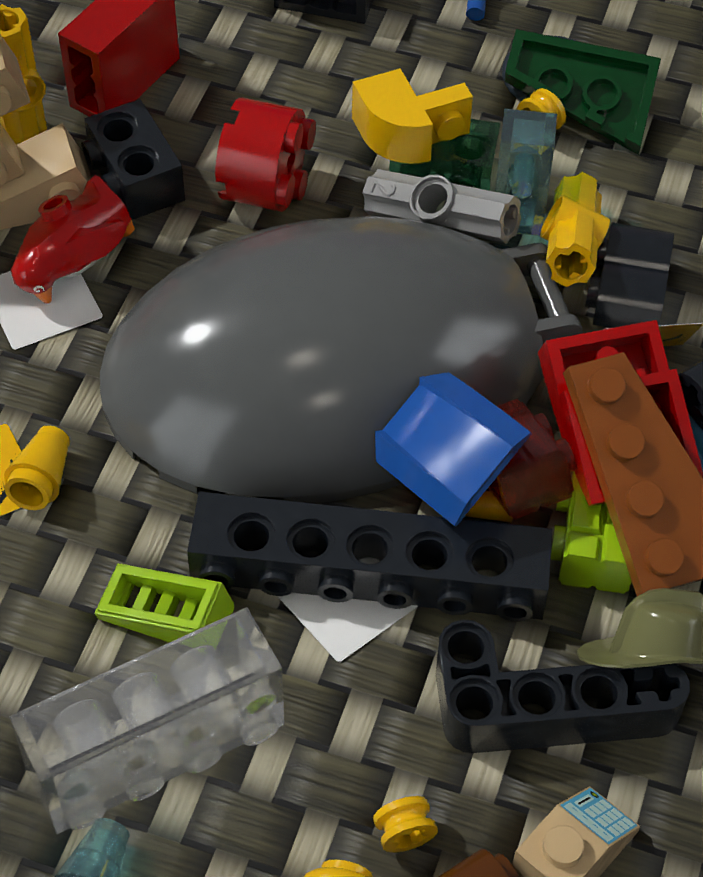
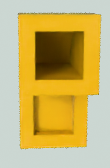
(406, 125)

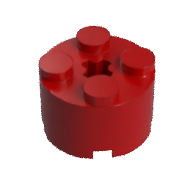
(264, 154)

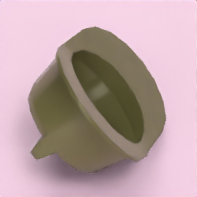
(653, 631)

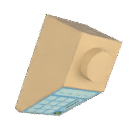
(576, 838)

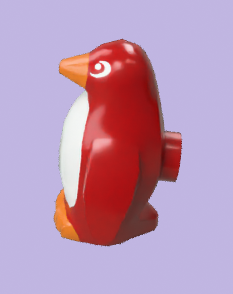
(70, 237)

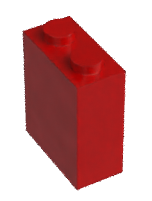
(117, 51)

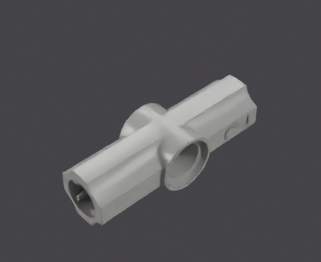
(467, 209)

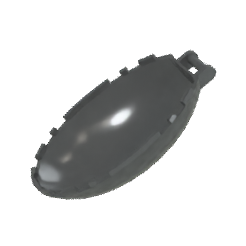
(308, 337)

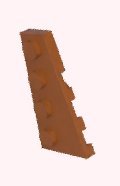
(642, 472)

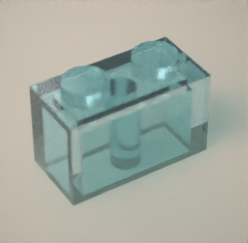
(527, 163)

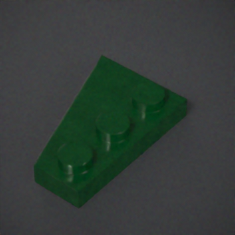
(595, 83)

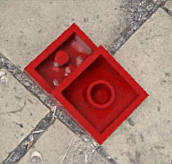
(647, 355)

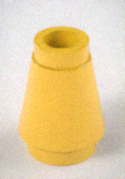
(38, 469)

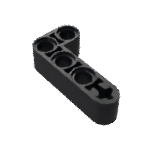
(639, 699)

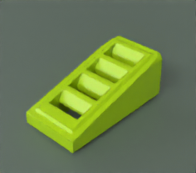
(204, 602)

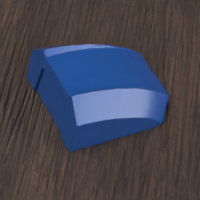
(448, 444)

